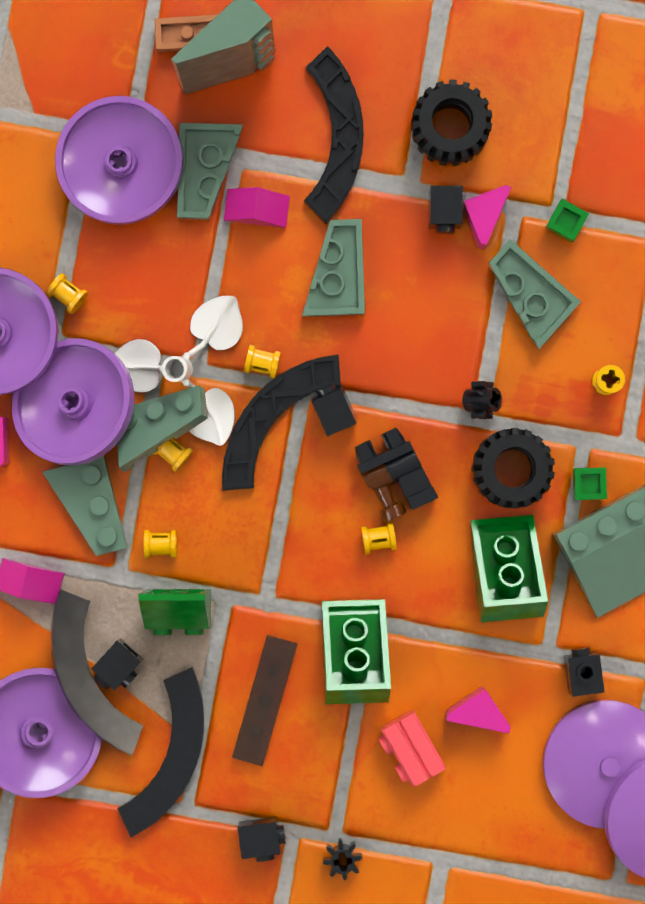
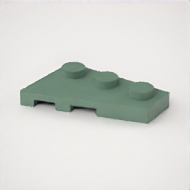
(205, 163)
(339, 274)
(533, 292)
(158, 421)
(91, 503)

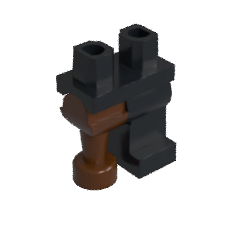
(393, 466)

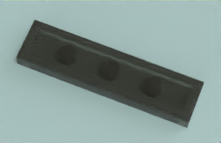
(264, 700)

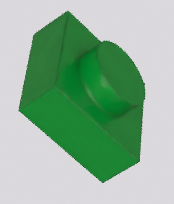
(567, 220)
(589, 483)

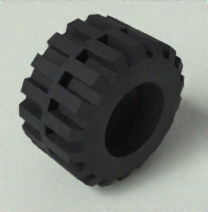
(456, 97)
(540, 463)

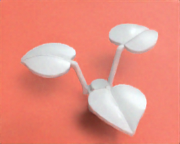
(217, 324)

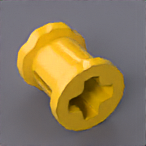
(67, 293)
(262, 361)
(615, 374)
(174, 453)
(379, 538)
(160, 543)

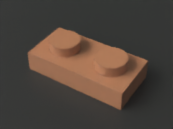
(176, 32)

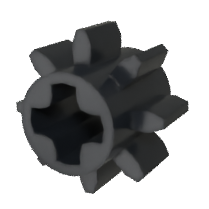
(482, 400)
(349, 853)

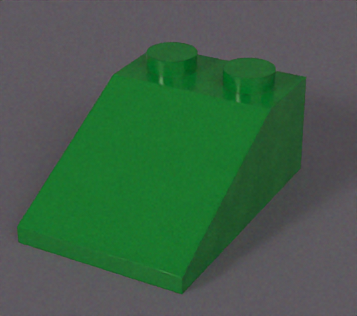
(508, 569)
(176, 609)
(355, 652)

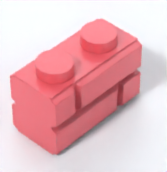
(412, 748)

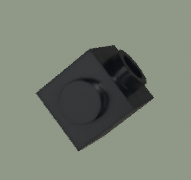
(445, 208)
(334, 409)
(117, 666)
(583, 672)
(261, 838)

